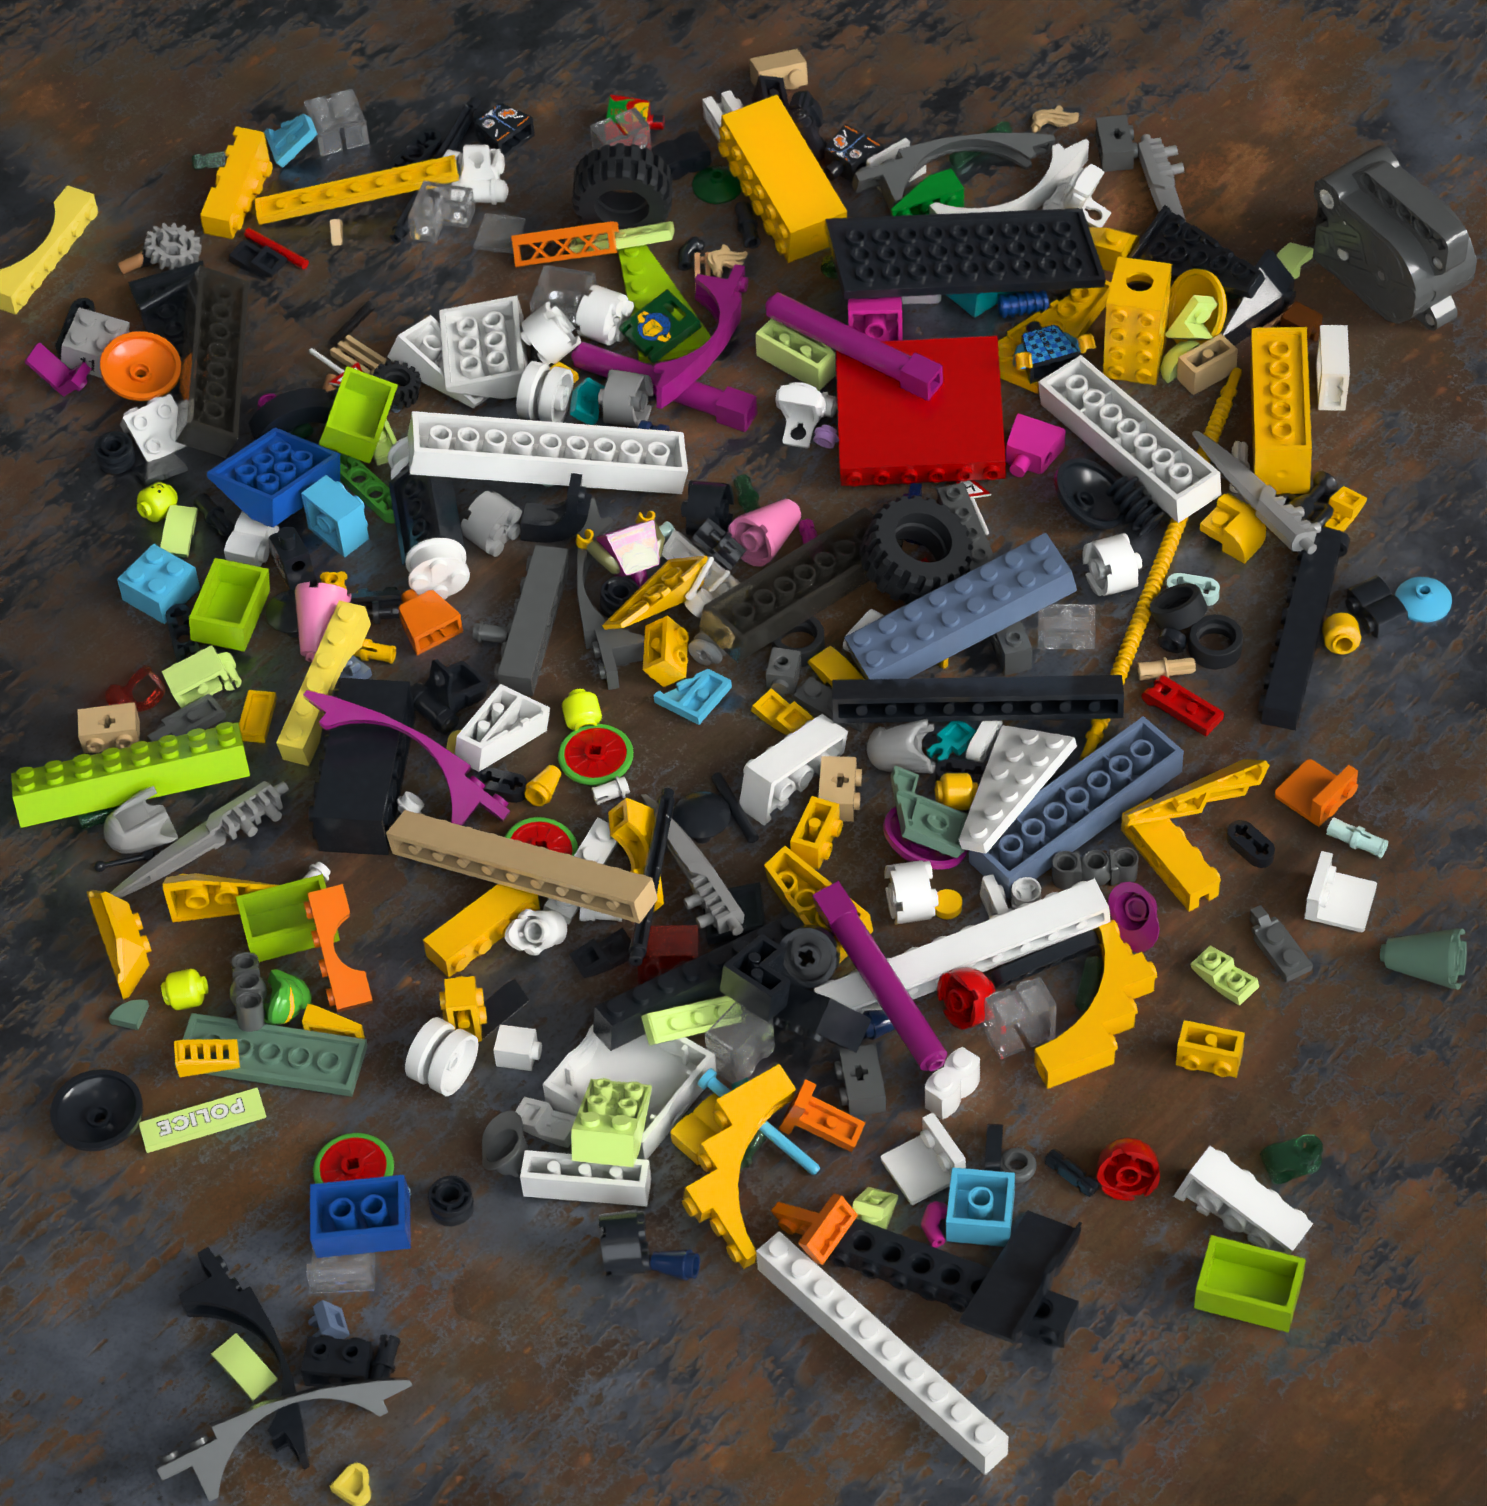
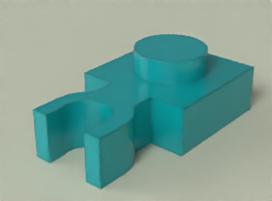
(952, 738)

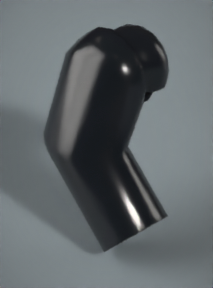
(692, 245)

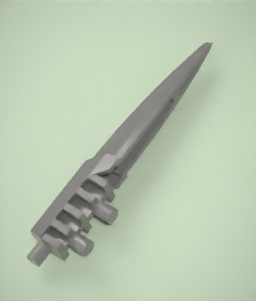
(1160, 172)
(1279, 518)
(210, 834)
(706, 884)

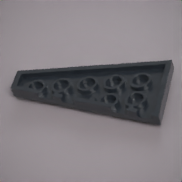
(1188, 247)
(168, 317)

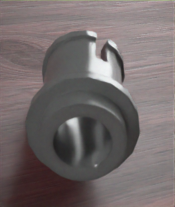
(489, 632)

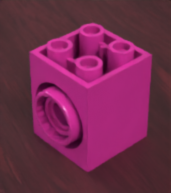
(877, 317)

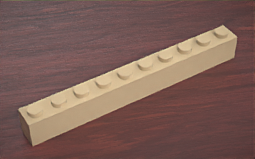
(522, 866)

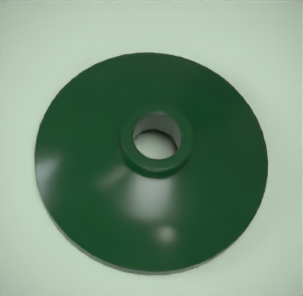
(716, 185)

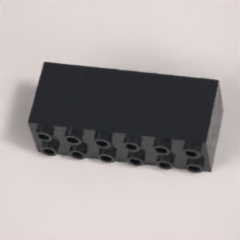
(363, 771)

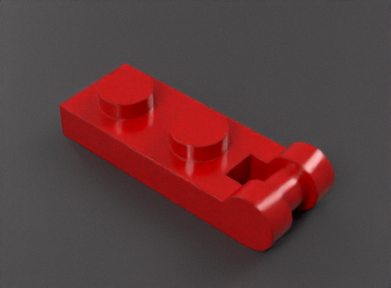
(1183, 705)

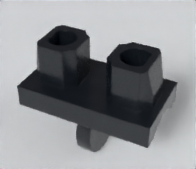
(718, 544)
(379, 604)

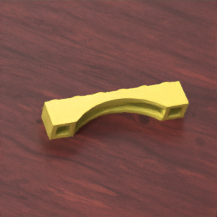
(72, 214)
(340, 641)

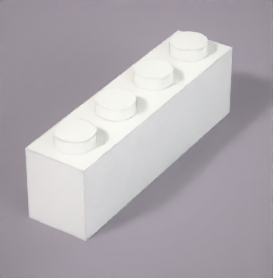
(559, 1177)

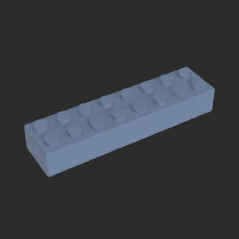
(962, 612)
(1082, 803)

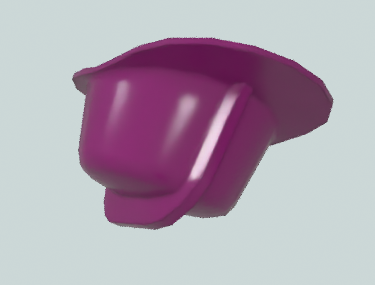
(1135, 915)

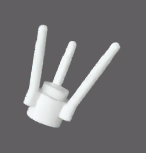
(697, 599)

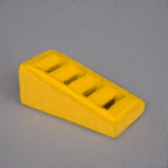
(324, 1021)
(197, 1066)

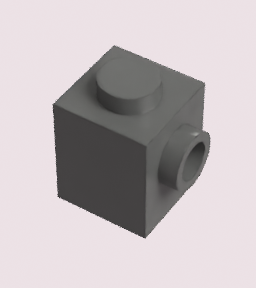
(783, 670)

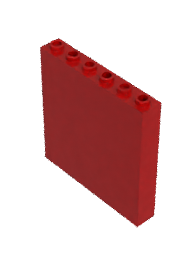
(909, 440)

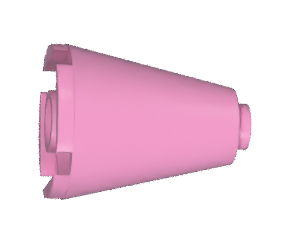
(765, 530)
(314, 613)

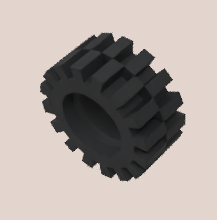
(404, 376)

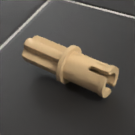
(1165, 667)

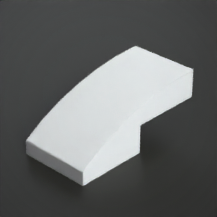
(545, 1123)

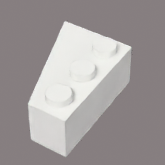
(500, 727)

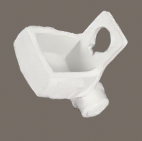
(481, 170)
(1076, 193)
(803, 405)

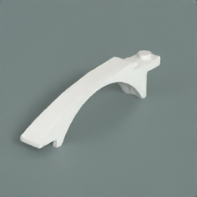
(1063, 164)

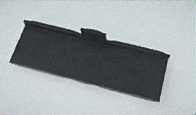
(1021, 1277)

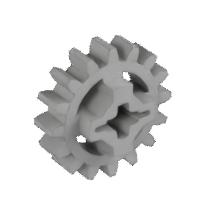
(172, 246)

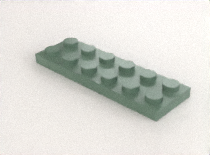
(285, 1055)

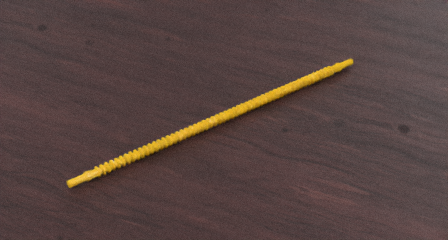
(1160, 566)

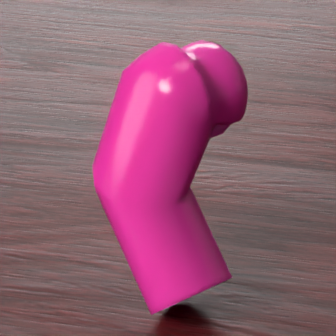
(933, 1214)

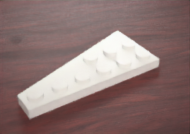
(1013, 776)

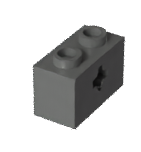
(1115, 143)
(862, 1081)

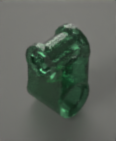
(1290, 1160)

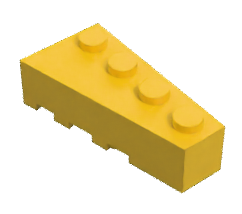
(237, 184)
(796, 883)

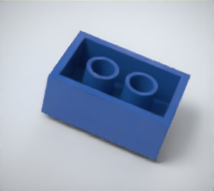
(360, 1216)

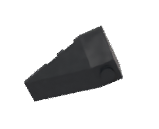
(1267, 303)

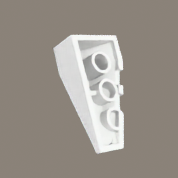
(422, 349)

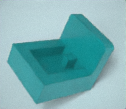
(585, 401)

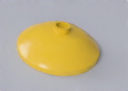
(1198, 283)

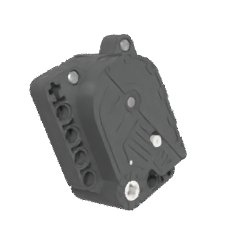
(1392, 240)

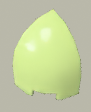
(1170, 359)

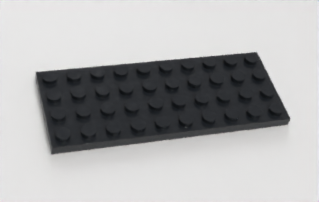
(963, 253)

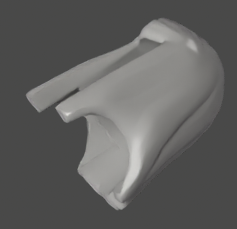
(900, 747)
(139, 825)

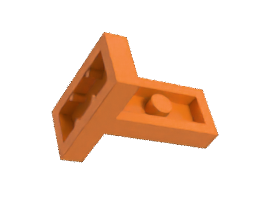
(821, 1119)
(819, 1230)

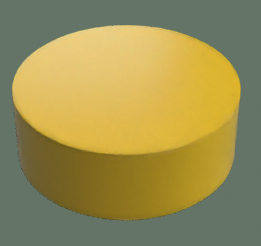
(949, 904)

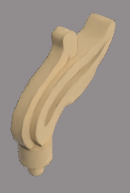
(1054, 117)
(724, 257)

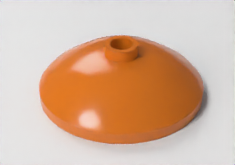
(140, 355)

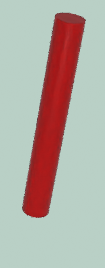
(264, 241)

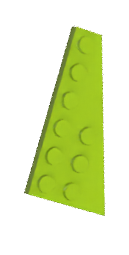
(644, 282)

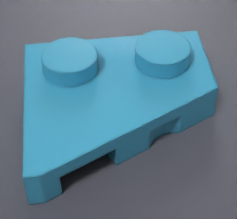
(290, 138)
(695, 696)

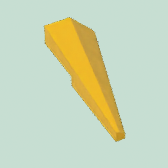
(1191, 799)

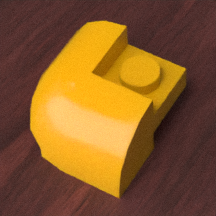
(1235, 527)

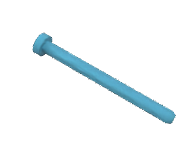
(709, 1080)

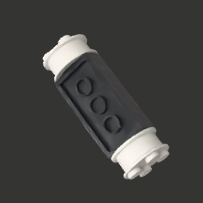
(427, 527)

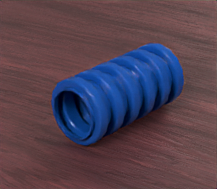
(1023, 303)

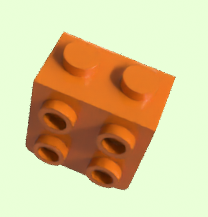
(1317, 791)

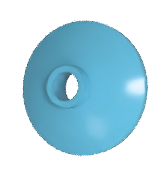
(1424, 599)

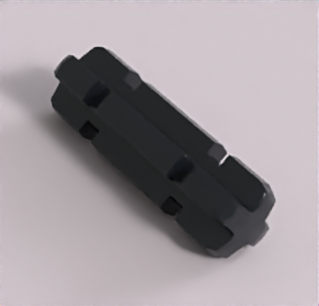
(1072, 1172)

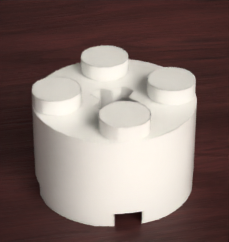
(603, 314)
(549, 333)
(1111, 565)
(910, 892)

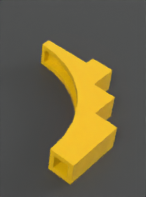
(1090, 1041)
(716, 1194)

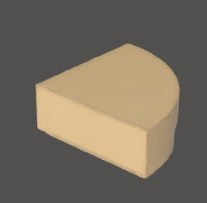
(336, 232)

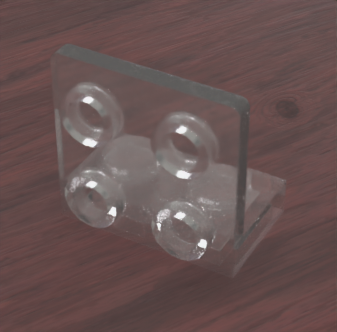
(342, 1273)

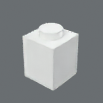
(516, 1048)

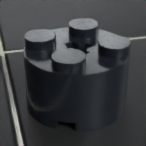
(707, 501)
(824, 949)
(624, 1243)

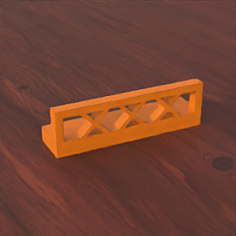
(567, 234)

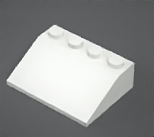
(484, 348)

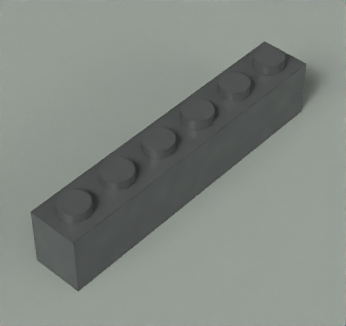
(533, 619)

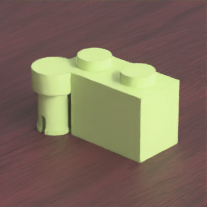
(199, 675)

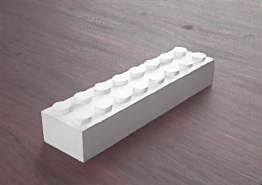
(1130, 438)

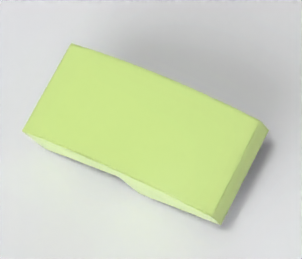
(1294, 256)
(179, 530)
(1221, 974)
(244, 1367)

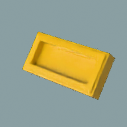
(257, 715)

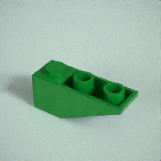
(939, 187)

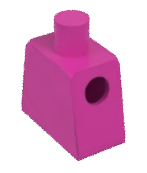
(1033, 445)

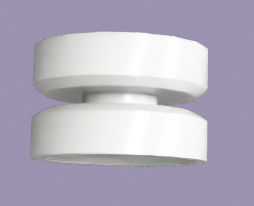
(544, 393)
(441, 1056)

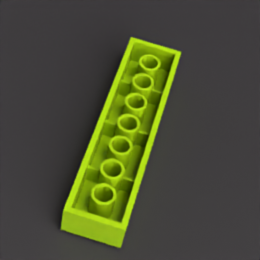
(117, 774)

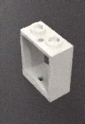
(1332, 367)

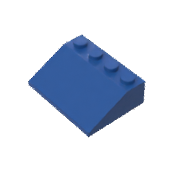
(273, 473)

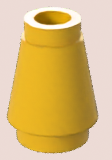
(543, 786)

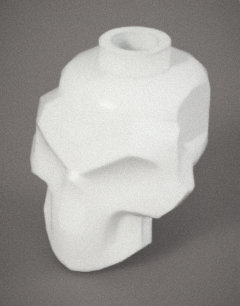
(536, 931)

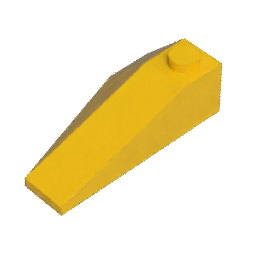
(1112, 244)
(659, 592)
(205, 896)

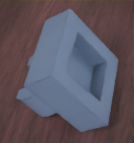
(355, 669)
(329, 1320)

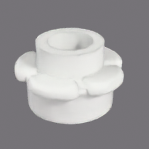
(410, 803)

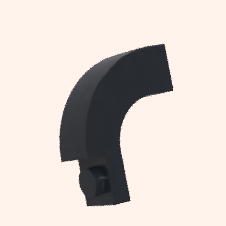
(291, 410)
(557, 521)

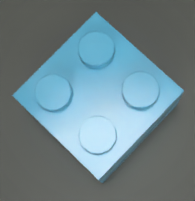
(335, 515)
(158, 582)
(980, 1207)

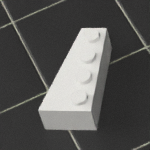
(789, 766)
(1243, 1203)

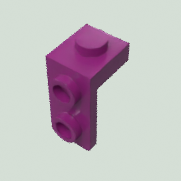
(56, 372)

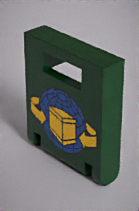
(656, 330)

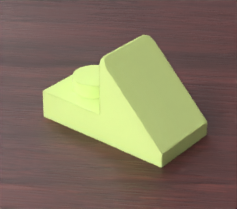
(1192, 319)
(875, 1206)

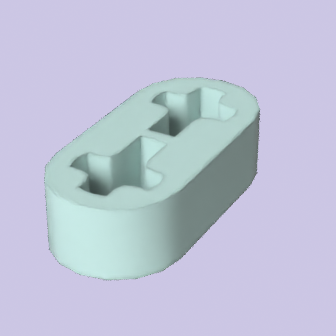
(1203, 583)

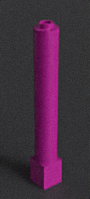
(914, 372)
(729, 406)
(844, 923)

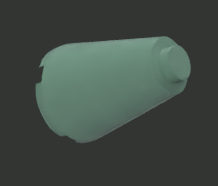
(1428, 956)

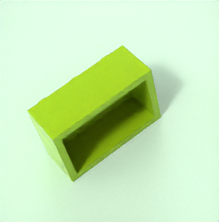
(358, 414)
(229, 604)
(277, 918)
(1249, 1283)

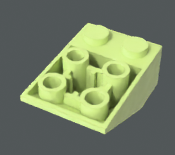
(610, 1122)

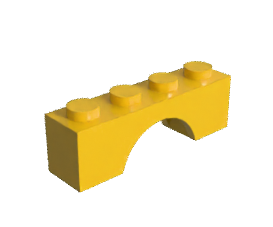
(632, 828)

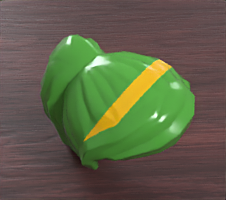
(287, 998)

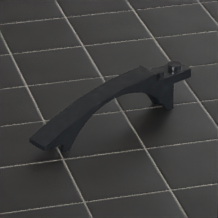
(226, 1300)

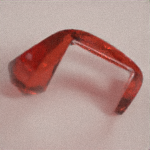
(118, 694)

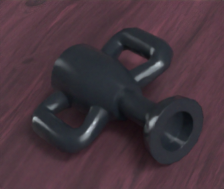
(1323, 485)

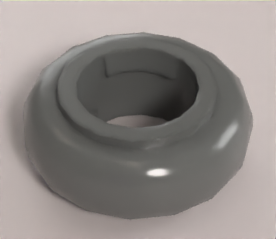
(1022, 1155)

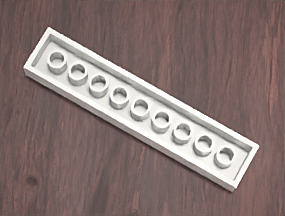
(546, 452)

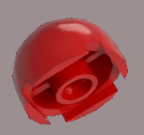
(964, 996)
(1128, 1169)

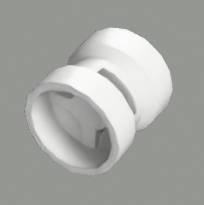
(1025, 891)

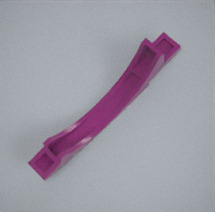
(723, 301)
(464, 792)

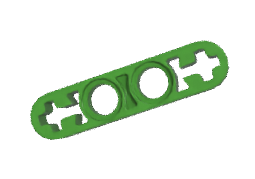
(363, 489)

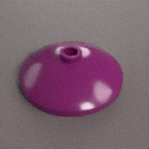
(912, 851)

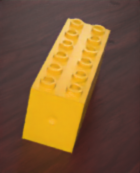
(780, 176)
(1281, 408)

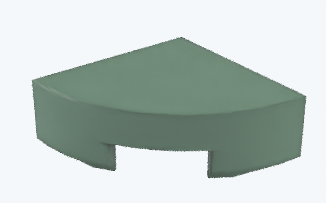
(130, 1014)

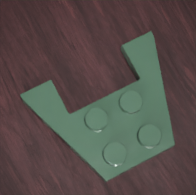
(924, 819)

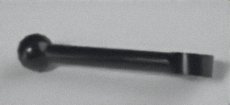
(100, 866)

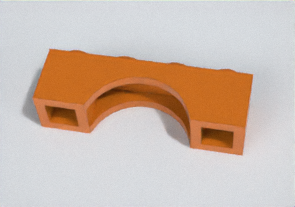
(348, 986)

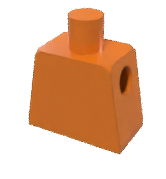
(428, 620)

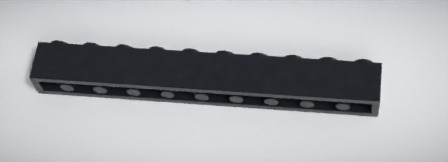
(978, 699)

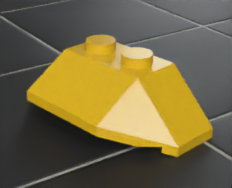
(121, 939)

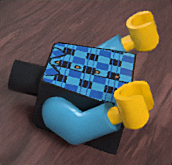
(1048, 350)

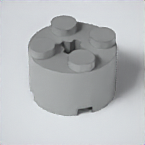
(626, 398)
(492, 522)

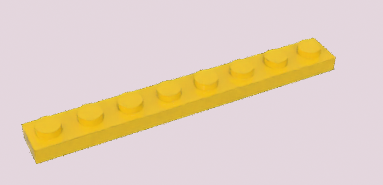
(355, 189)

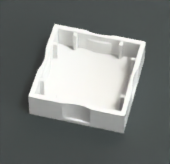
(669, 1067)

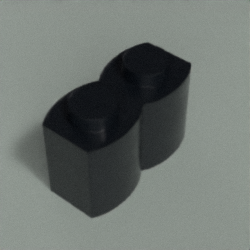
(684, 154)
(1376, 607)

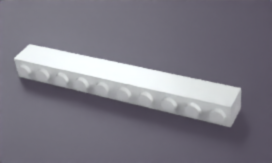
(984, 945)
(882, 1353)

